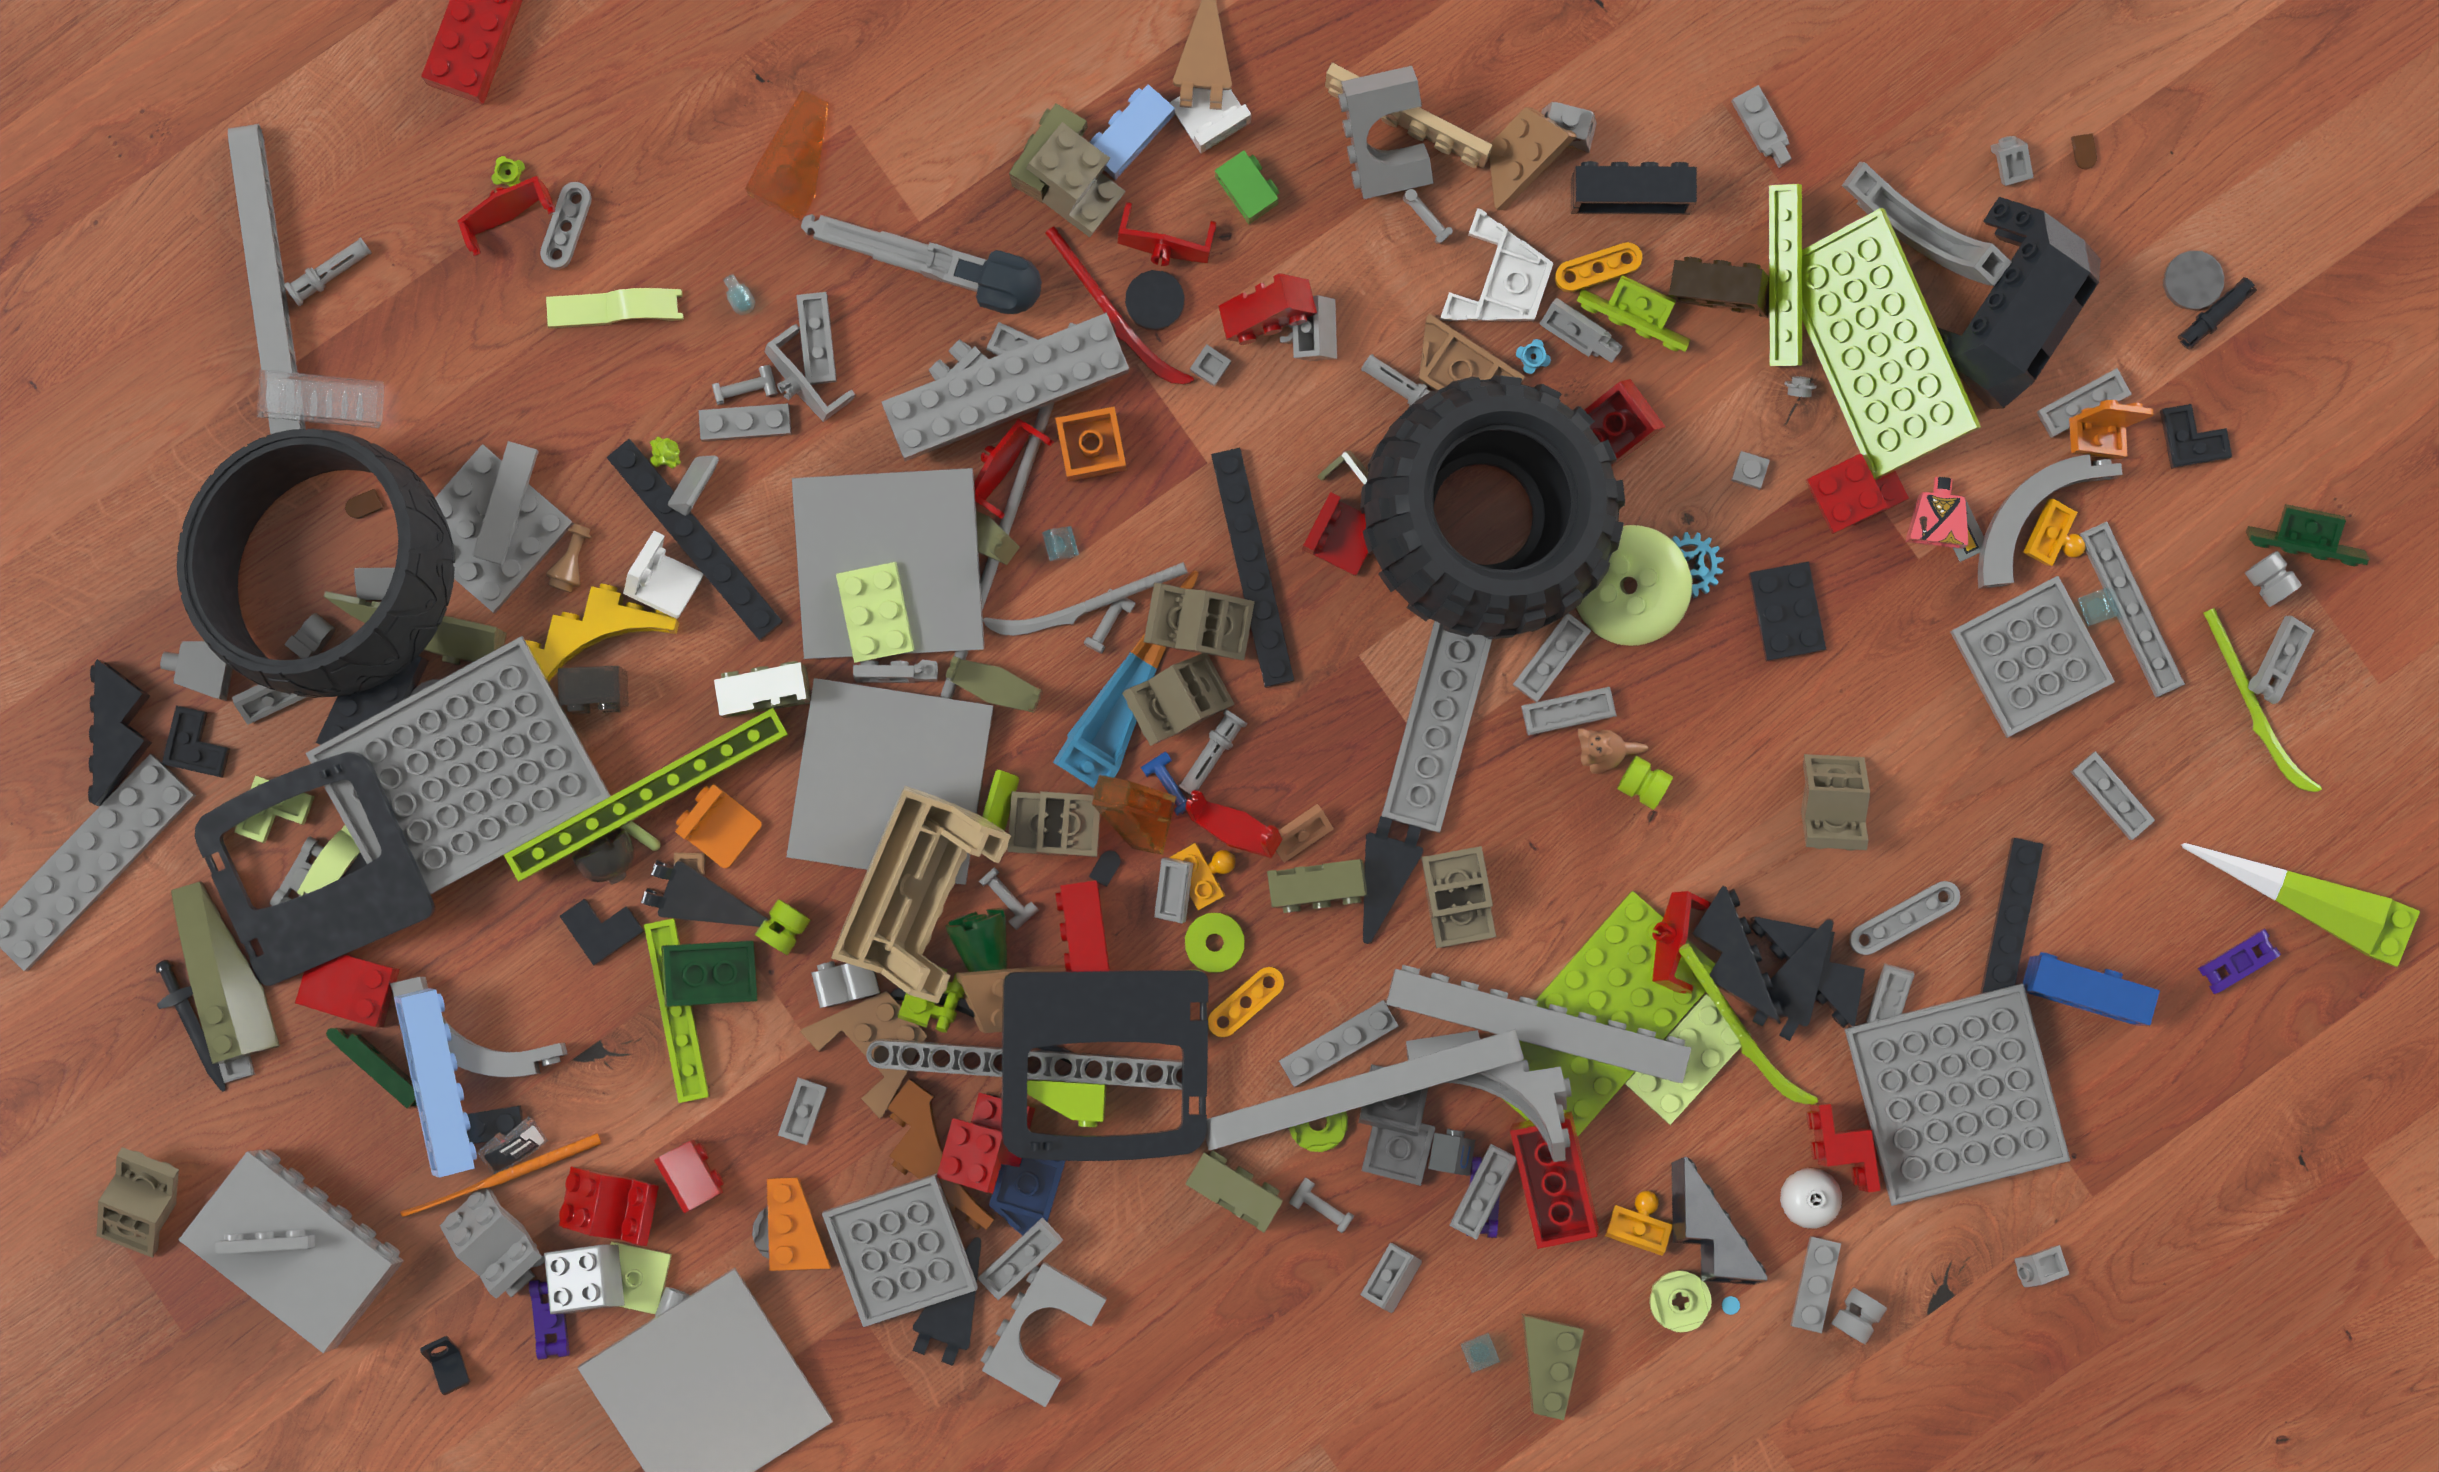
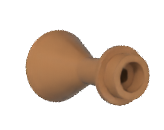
(565, 572)

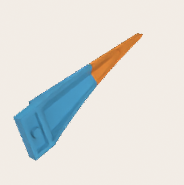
(1104, 730)

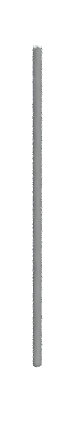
(1007, 521)

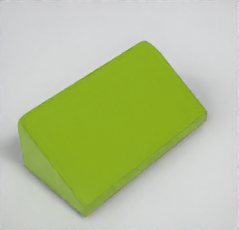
(999, 798)

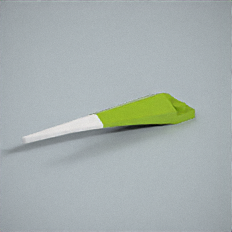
(2358, 918)

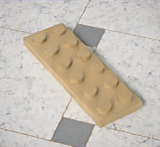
(1423, 125)

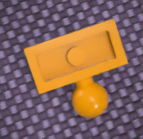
(2051, 534)
(1204, 885)
(1639, 1228)

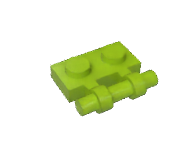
(920, 1010)

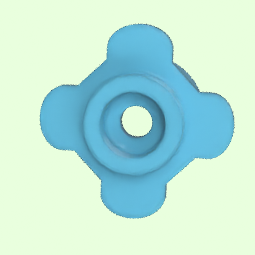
(1536, 348)

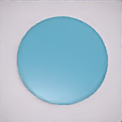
(1730, 1305)

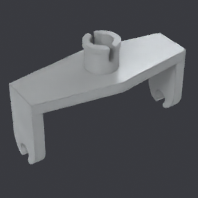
(795, 380)

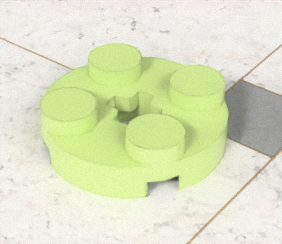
(1665, 1291)

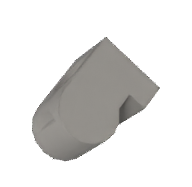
(311, 637)

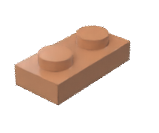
(1303, 832)

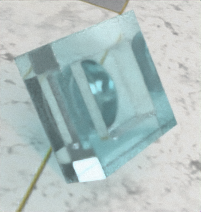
(1060, 543)
(2097, 606)
(1479, 1352)

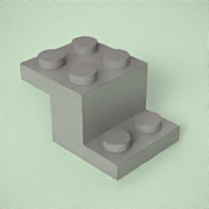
(490, 1241)

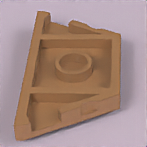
(1524, 153)
(1452, 357)
(985, 994)

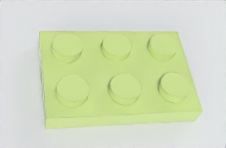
(875, 612)

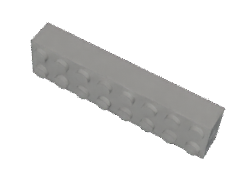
(1005, 387)

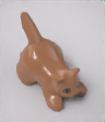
(1605, 749)

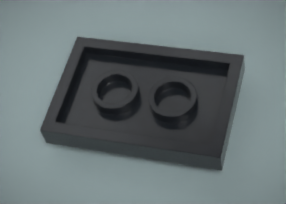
(1787, 611)

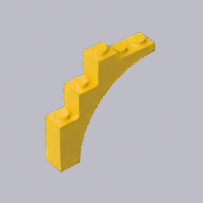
(602, 620)

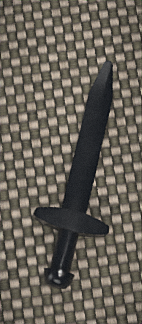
(179, 998)

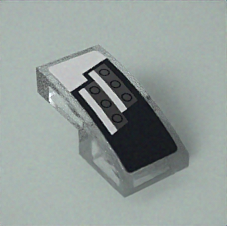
(509, 1150)

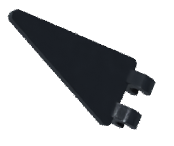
(1386, 872)
(697, 898)
(1799, 981)
(950, 1319)

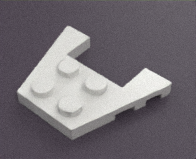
(1513, 282)

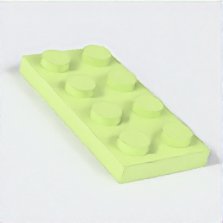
(1711, 1048)

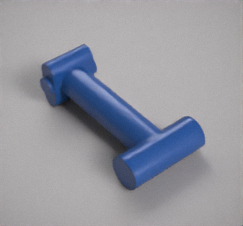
(1158, 766)

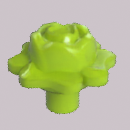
(664, 452)

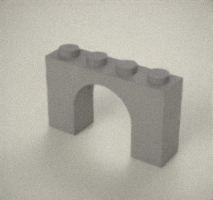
(1367, 101)
(1008, 1360)

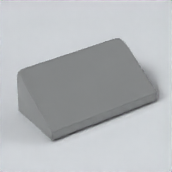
(693, 484)
(372, 582)
(1391, 1278)

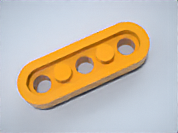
(1609, 259)
(1256, 992)

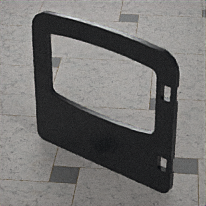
(338, 916)
(1103, 1007)

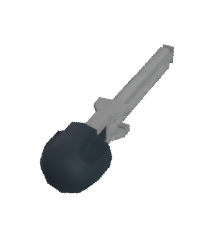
(1002, 282)

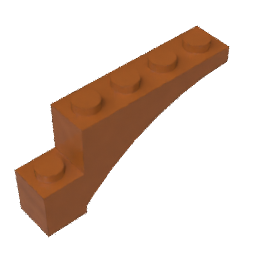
(922, 1151)

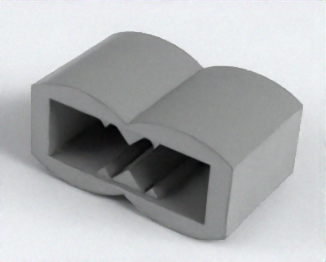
(843, 983)

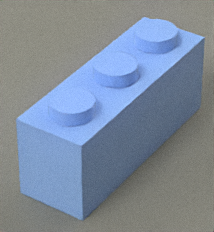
(1133, 129)

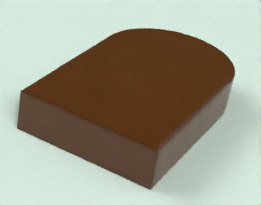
(2084, 150)
(363, 504)

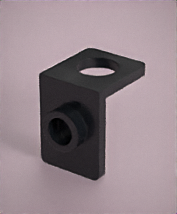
(447, 1365)

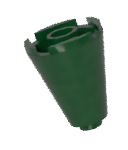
(980, 939)

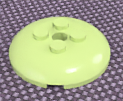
(1661, 591)

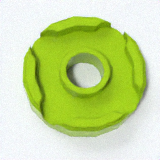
(1196, 942)
(1323, 1139)

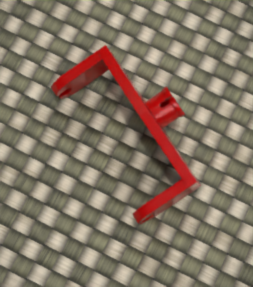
(503, 207)
(1163, 245)
(1001, 461)
(1233, 826)
(1673, 935)

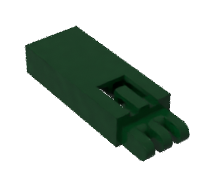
(375, 1065)

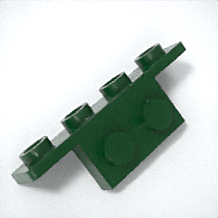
(2310, 533)

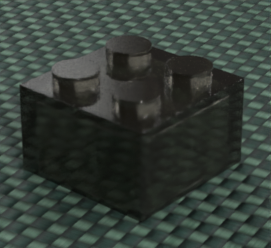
(593, 688)

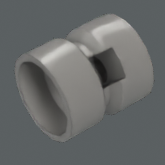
(2273, 578)
(1859, 1327)

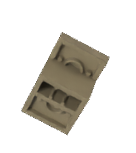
(1075, 179)
(1199, 621)
(1178, 698)
(1835, 802)
(1053, 824)
(1458, 897)
(137, 1202)

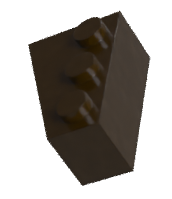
(1720, 285)

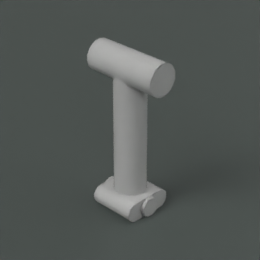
(1427, 216)
(765, 381)
(1107, 622)
(1021, 913)
(1305, 1195)

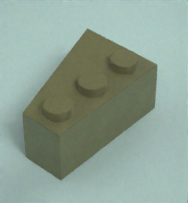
(1021, 177)
(1551, 1363)

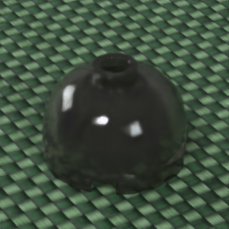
(606, 858)

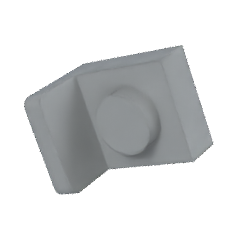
(2012, 160)
(2041, 1267)

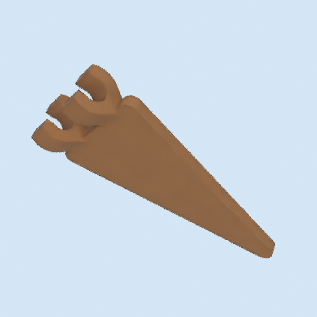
(1204, 59)

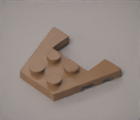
(863, 1024)

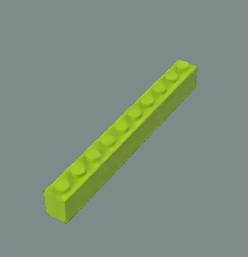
(645, 795)

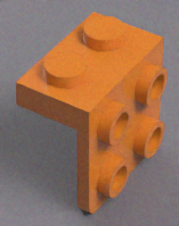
(2103, 428)
(718, 826)

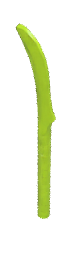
(2260, 723)
(1748, 1045)

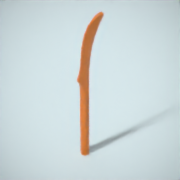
(516, 1171)

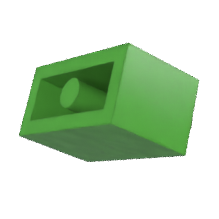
(1247, 186)

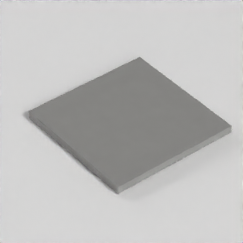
(885, 518)
(864, 751)
(1957, 1094)
(706, 1386)

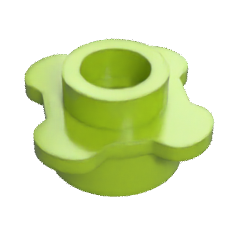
(504, 164)

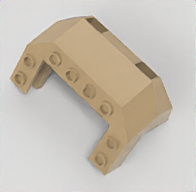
(909, 887)

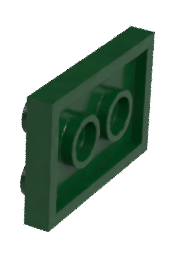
(709, 973)

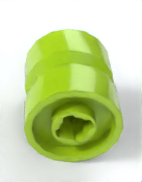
(1644, 782)
(791, 919)

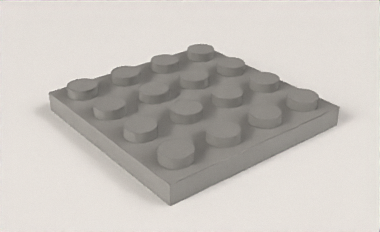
(534, 535)
(2032, 656)
(900, 1250)

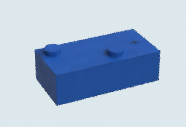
(2090, 990)

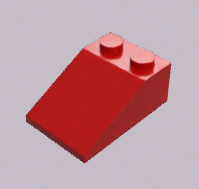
(1623, 419)
(349, 989)

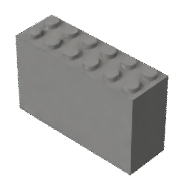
(311, 1289)

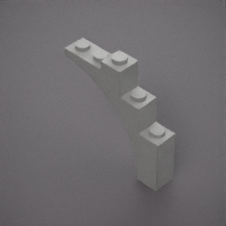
(1536, 1093)

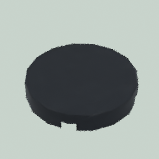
(1154, 300)

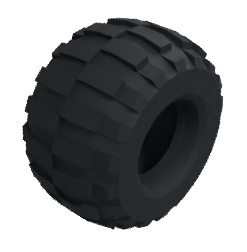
(1557, 465)

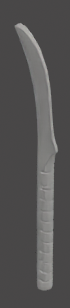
(1071, 614)

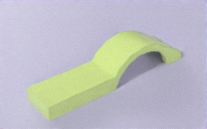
(613, 307)
(331, 862)

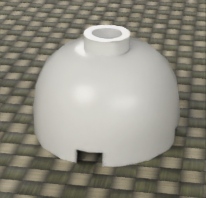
(1797, 1194)

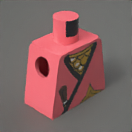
(1939, 517)

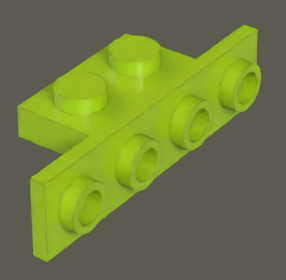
(1638, 308)

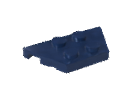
(1026, 1192)

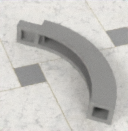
(1943, 245)
(1999, 542)
(485, 1060)

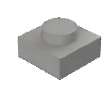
(1210, 365)
(1750, 470)

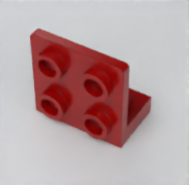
(1338, 535)

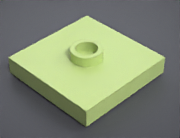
(642, 1276)

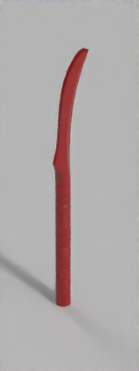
(1121, 328)

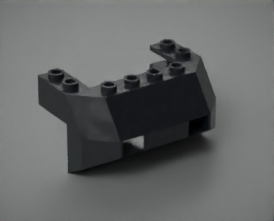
(2027, 306)

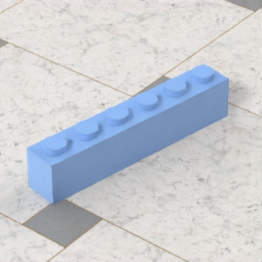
(435, 1082)

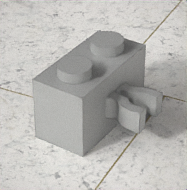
(1317, 336)

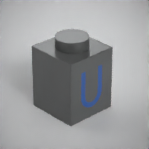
(1452, 1152)

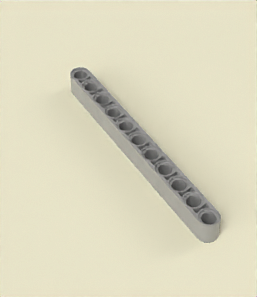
(262, 256)
(1046, 1072)
(1363, 1089)

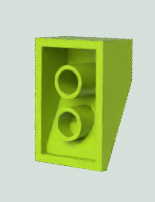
(1071, 1099)

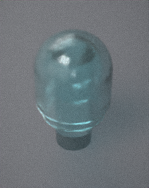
(739, 296)

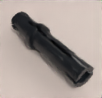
(2208, 321)

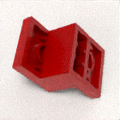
(1852, 495)
(976, 1147)
(1843, 1147)
(608, 1206)

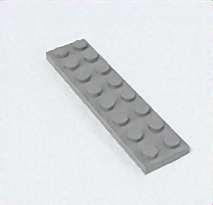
(1436, 728)
(91, 861)

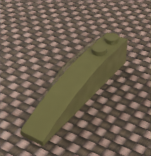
(453, 640)
(222, 983)

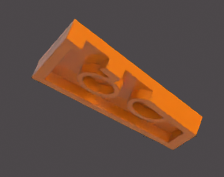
(791, 1229)

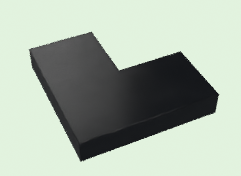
(2186, 445)
(185, 745)
(598, 938)

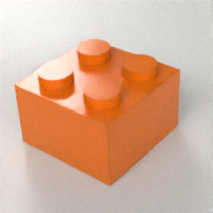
(1091, 444)

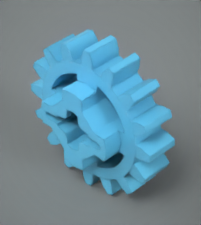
(1702, 572)

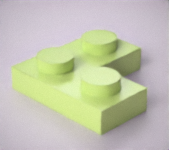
(259, 825)

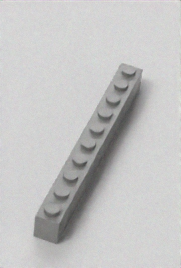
(1537, 1025)

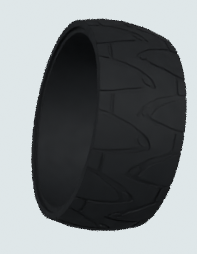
(231, 507)

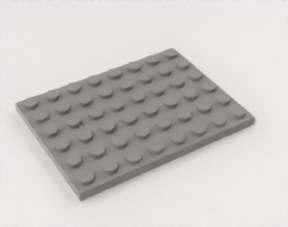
(470, 766)

